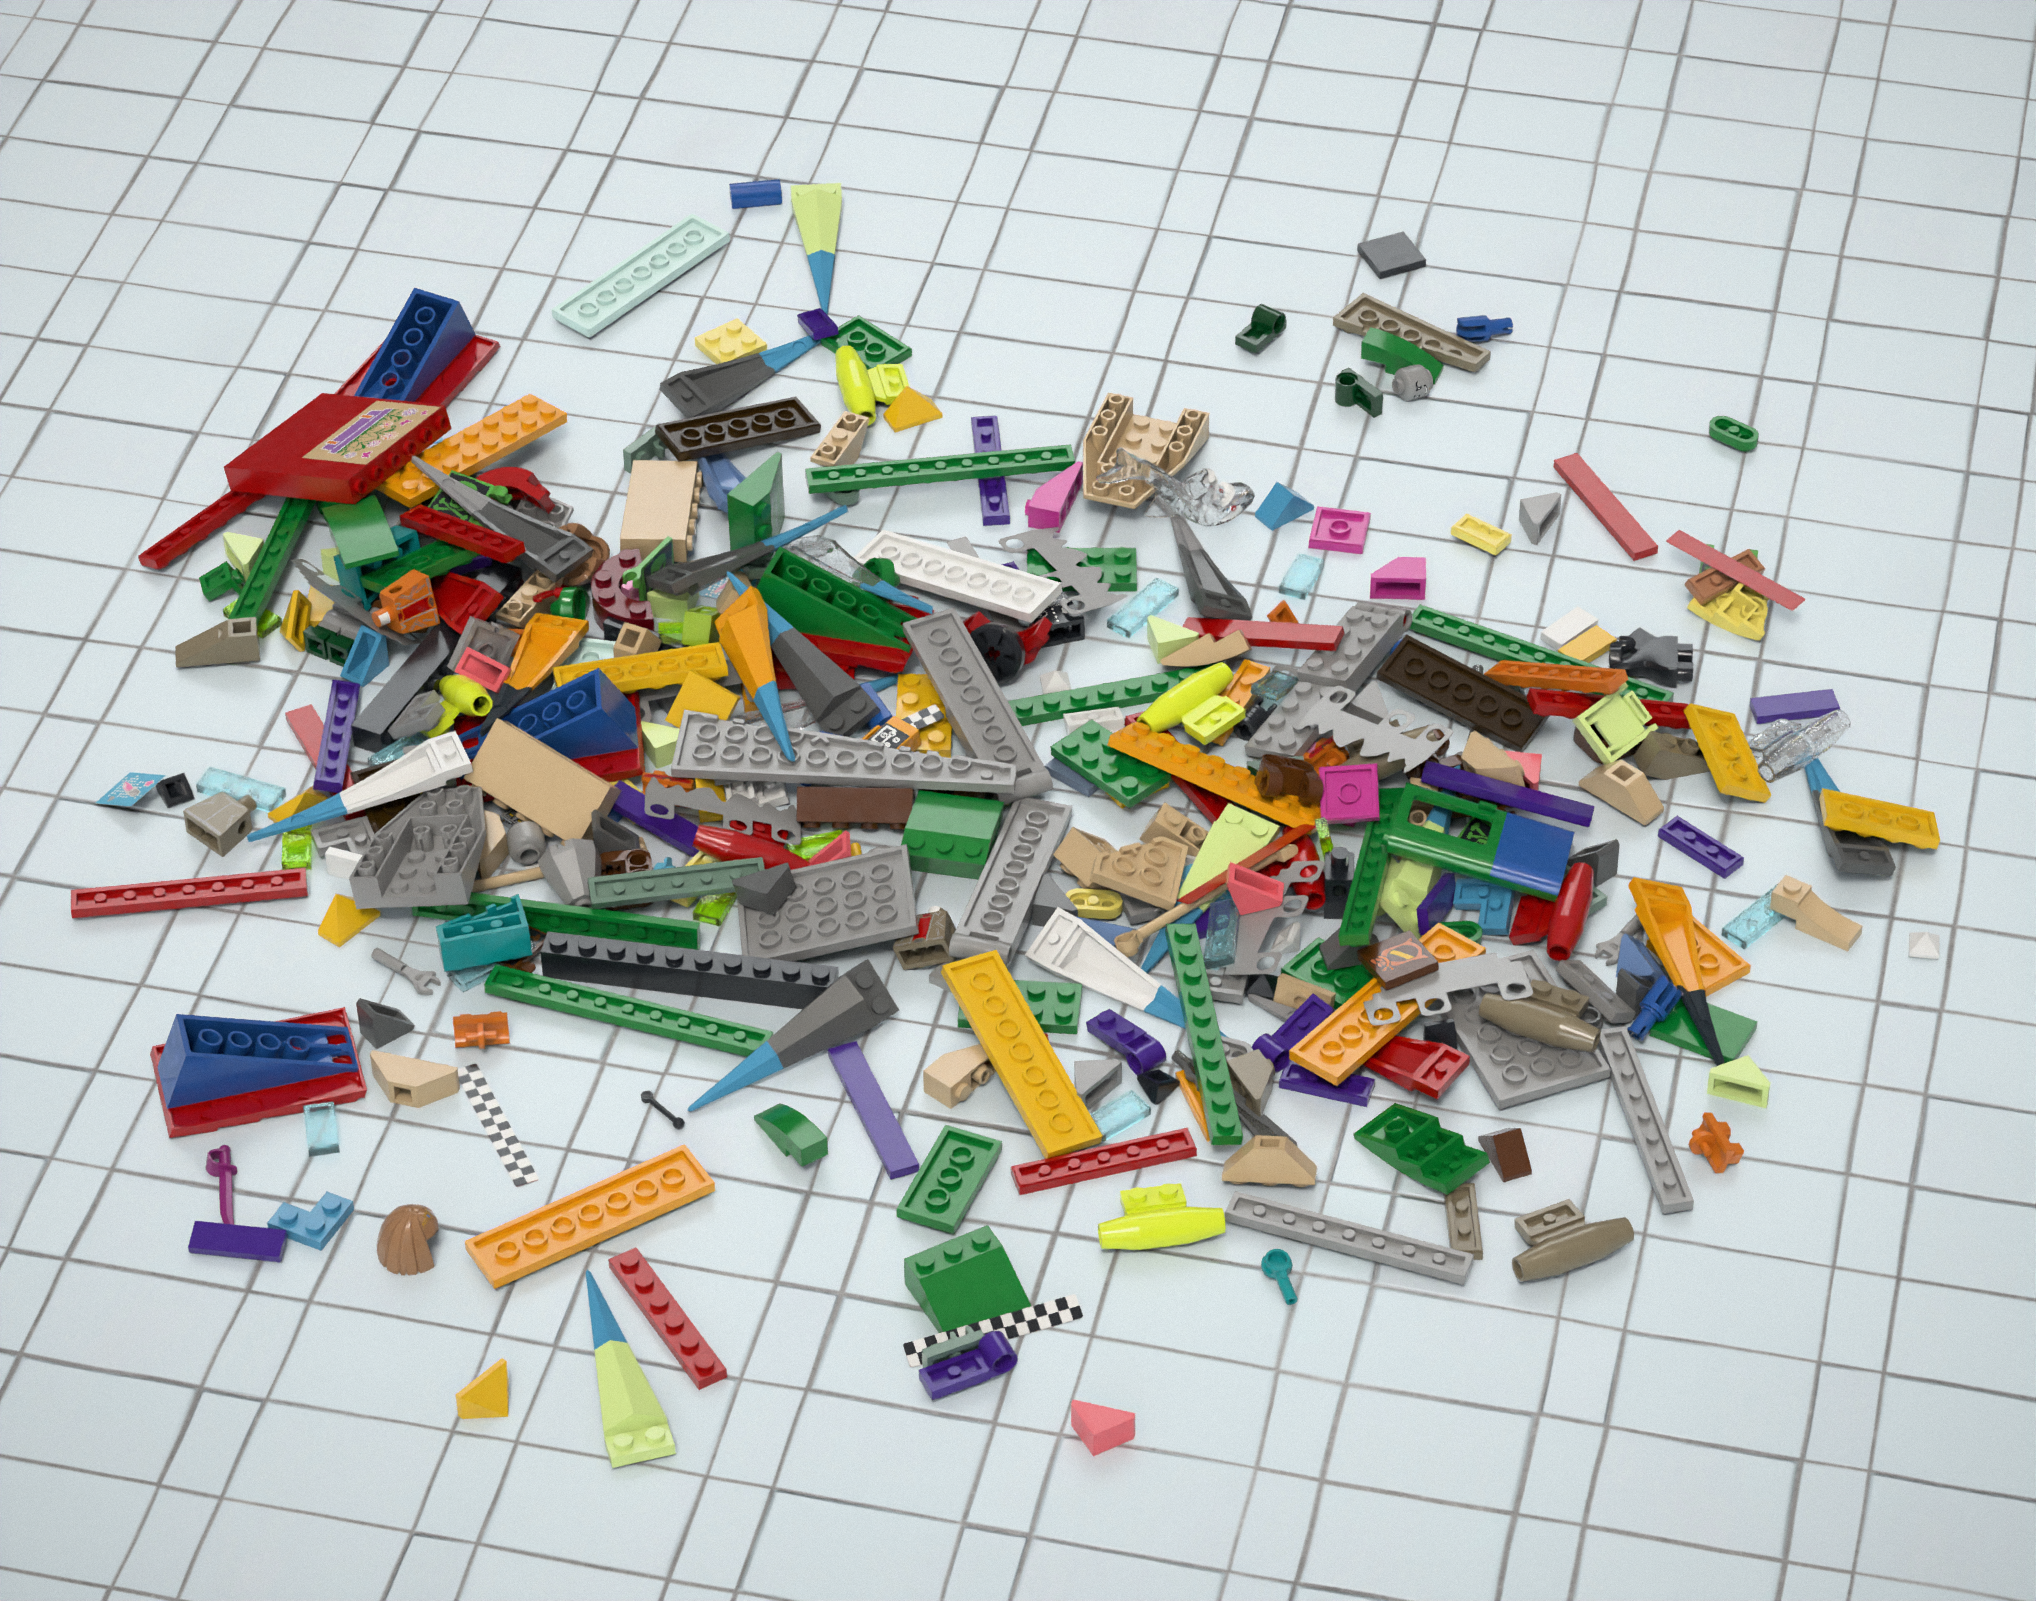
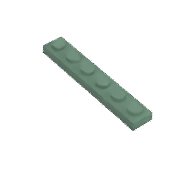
(669, 883)

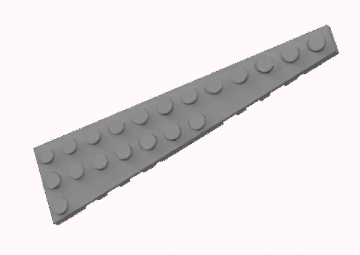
(751, 753)

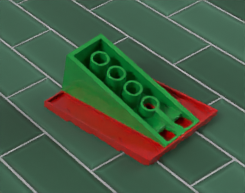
(837, 615)

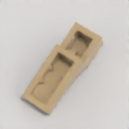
(1812, 914)

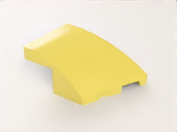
(1737, 611)

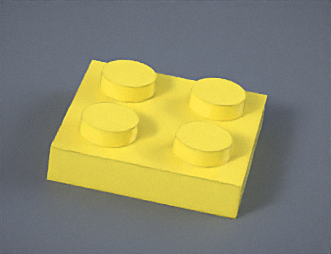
(730, 342)

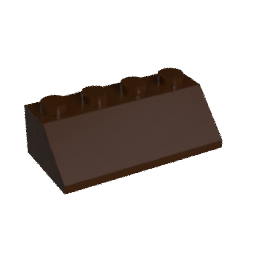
(854, 805)

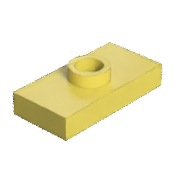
(1481, 534)

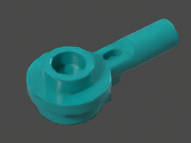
(1278, 1265)

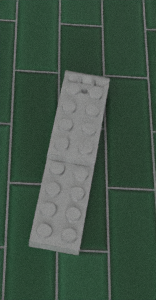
(1367, 639)
(975, 701)
(1010, 879)

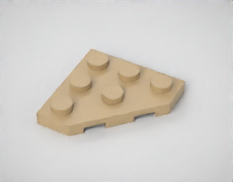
(1143, 871)

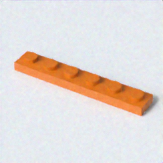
(1558, 676)

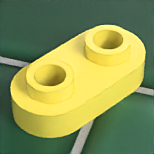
(1096, 903)

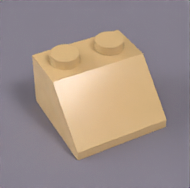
(1078, 855)

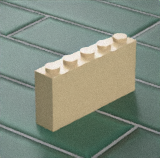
(661, 504)
(540, 783)

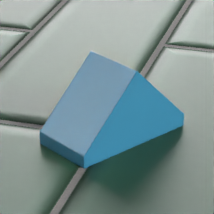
(1282, 507)
(367, 657)

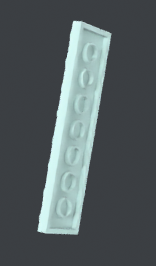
(640, 275)

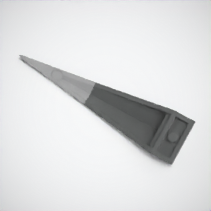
(546, 546)
(1205, 581)

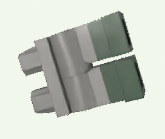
(335, 634)

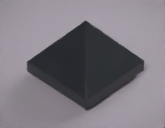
(1262, 985)

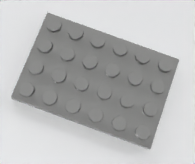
(836, 908)
(1511, 1064)

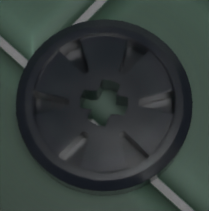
(1007, 643)

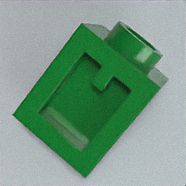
(221, 580)

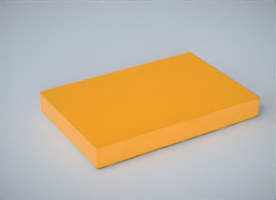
(1717, 960)

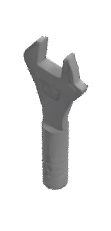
(1612, 947)
(418, 978)

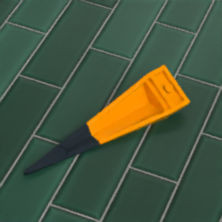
(544, 645)
(1670, 927)

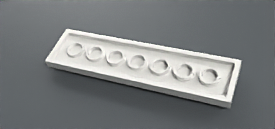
(963, 576)

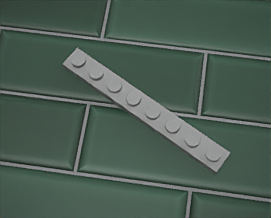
(1645, 1121)
(1349, 1237)

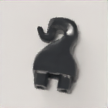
(1659, 660)

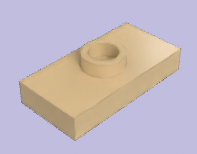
(1295, 992)

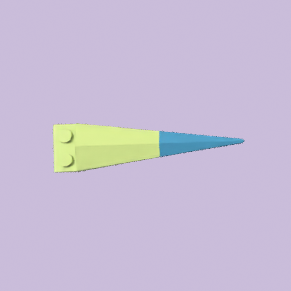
(818, 216)
(1229, 840)
(1414, 880)
(631, 1414)

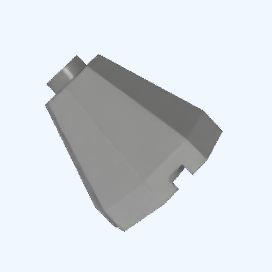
(570, 868)

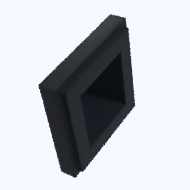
(175, 790)
(1441, 1032)
(1157, 1085)

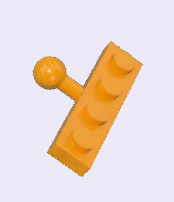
(1240, 689)

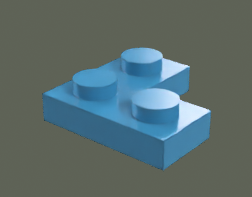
(1492, 901)
(316, 1226)

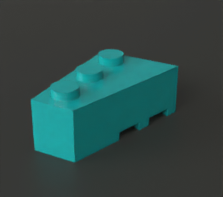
(406, 542)
(485, 938)

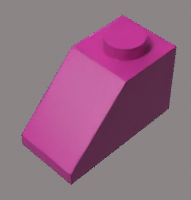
(1400, 579)

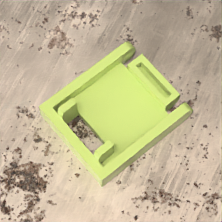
(1618, 722)

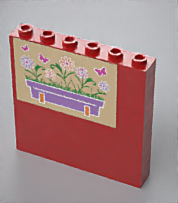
(337, 448)

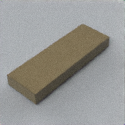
(1463, 1220)

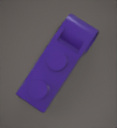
(1294, 1029)
(1140, 1048)
(971, 1368)

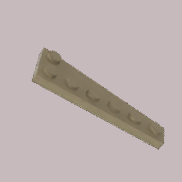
(1441, 344)

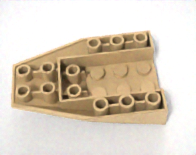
(1155, 440)

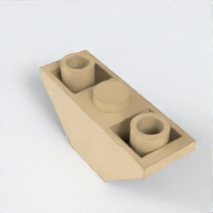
(842, 442)
(520, 606)
(1487, 760)
(1625, 790)
(494, 847)
(413, 1080)
(1270, 1162)

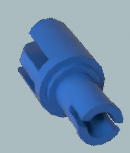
(1482, 328)
(1655, 1007)

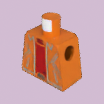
(407, 604)

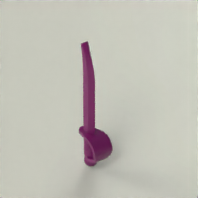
(225, 1171)

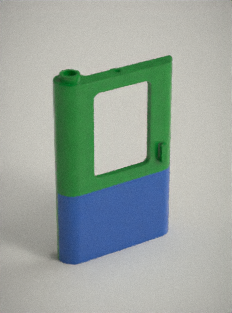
(1517, 854)

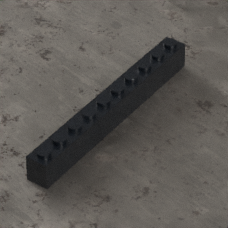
(424, 667)
(684, 970)

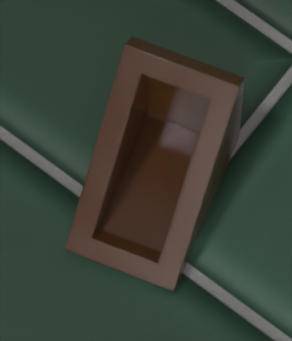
(1507, 1153)

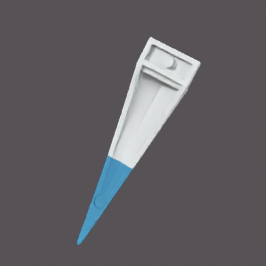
(415, 772)
(1082, 956)

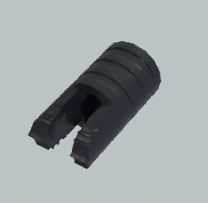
(1254, 718)

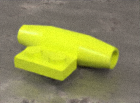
(864, 386)
(462, 696)
(1196, 705)
(1159, 1219)

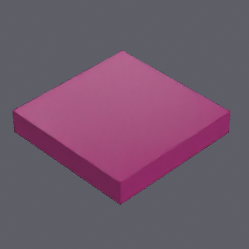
(1339, 530)
(1350, 793)

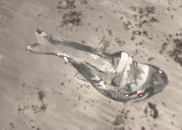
(1187, 498)

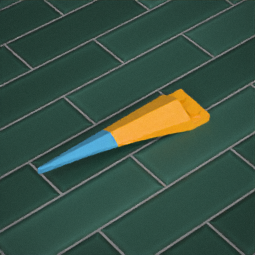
(747, 644)

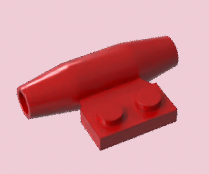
(734, 845)
(1306, 852)
(1560, 919)

